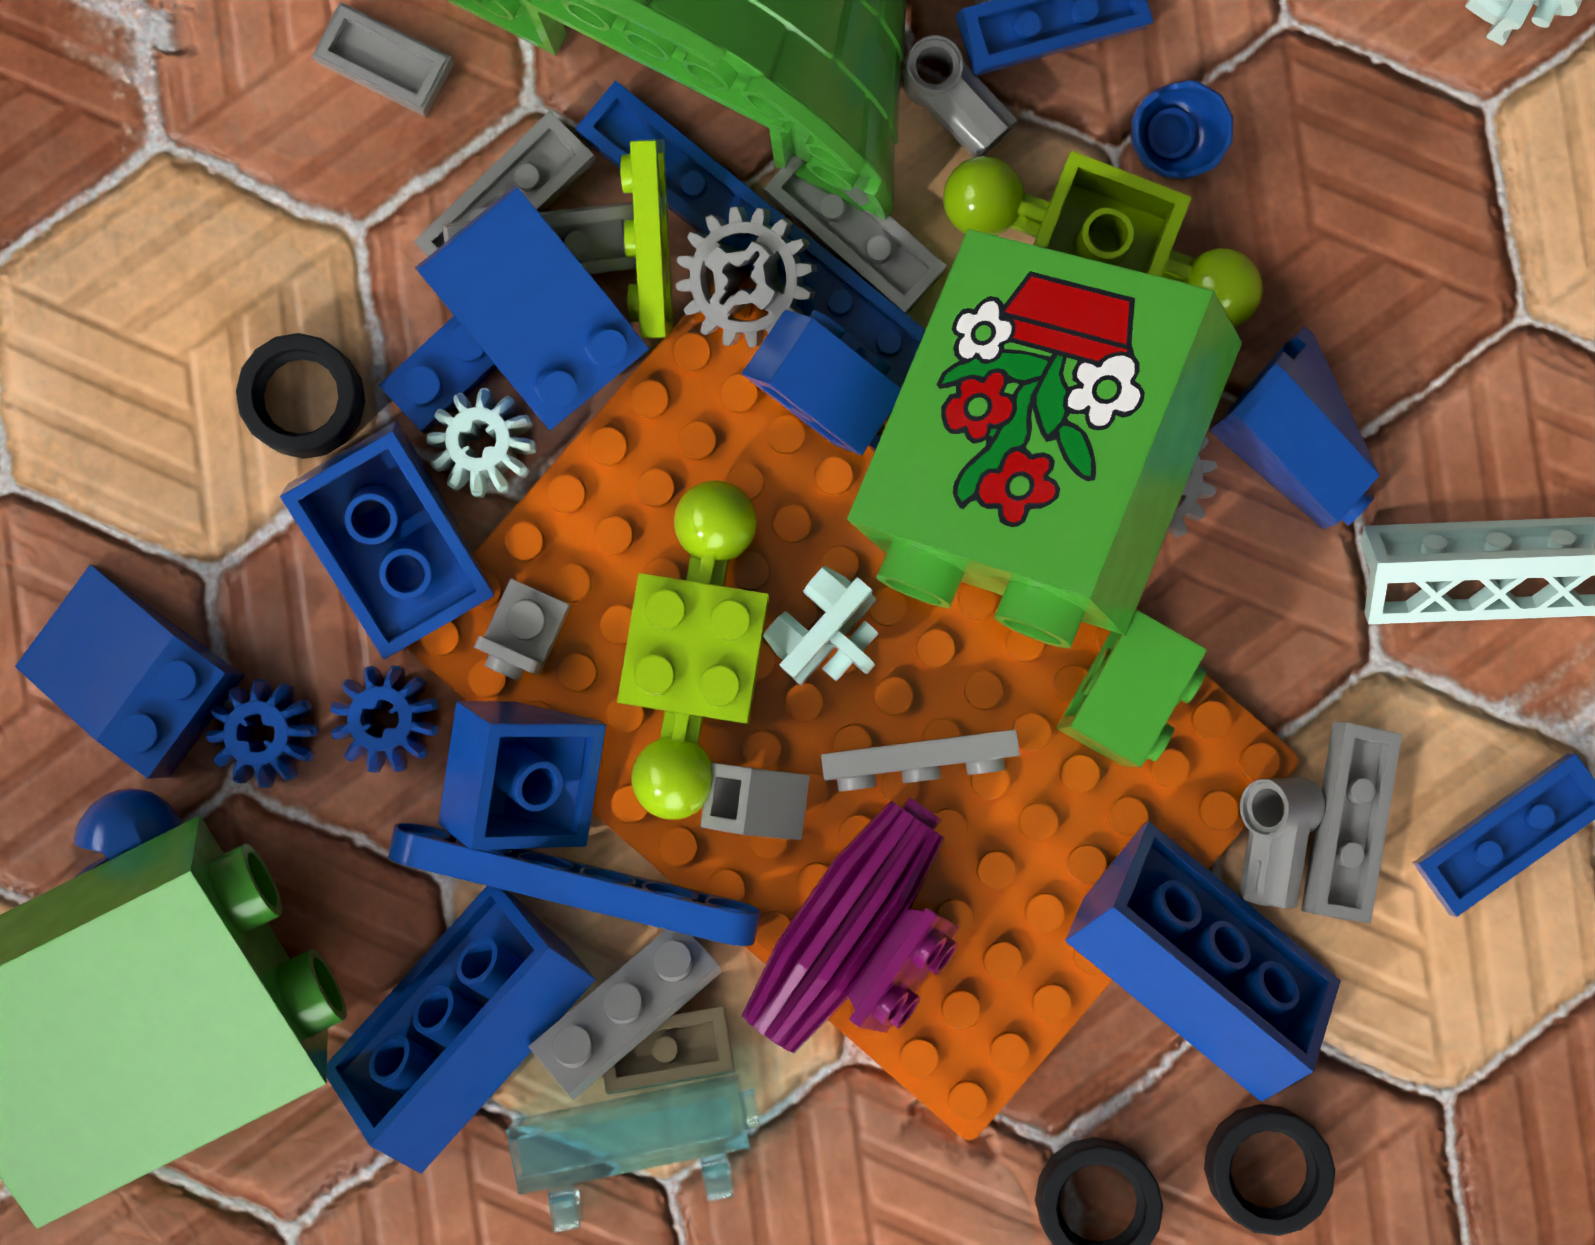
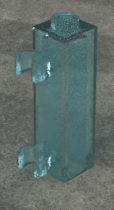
(632, 1135)

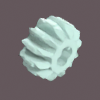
(468, 426)

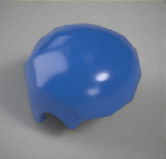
(1181, 130)

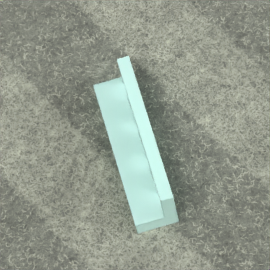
(1488, 551)

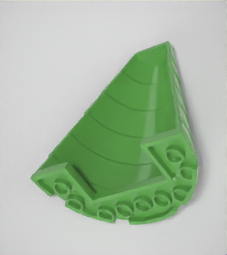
(803, 68)

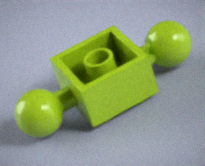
(1103, 218)
(693, 649)

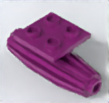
(858, 936)

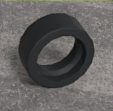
(262, 366)
(1108, 1153)
(1319, 1174)

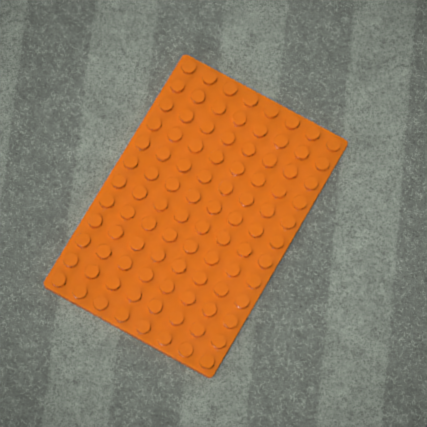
(1015, 840)

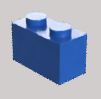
(824, 380)

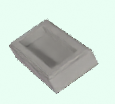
(383, 59)

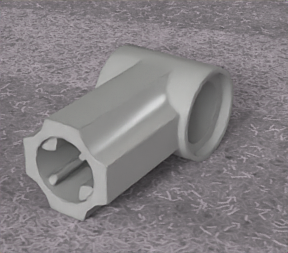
(960, 102)
(1277, 839)

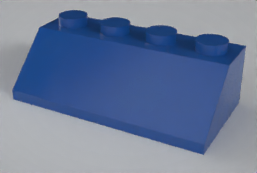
(1206, 964)
(455, 1028)

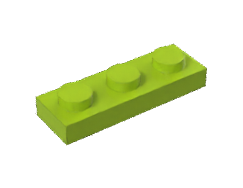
(648, 237)

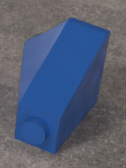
(1302, 434)

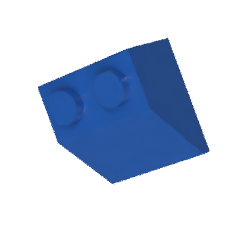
(520, 776)

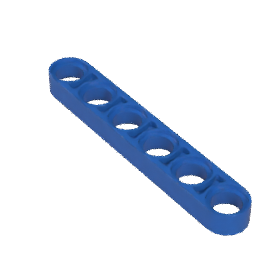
(578, 885)

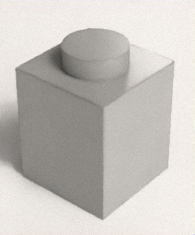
(756, 802)

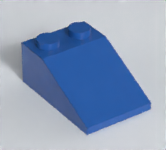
(532, 307)
(388, 539)
(127, 674)

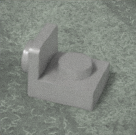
(522, 631)

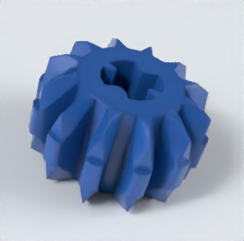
(393, 740)
(251, 755)

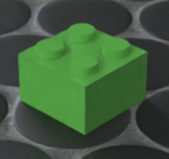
(1133, 692)

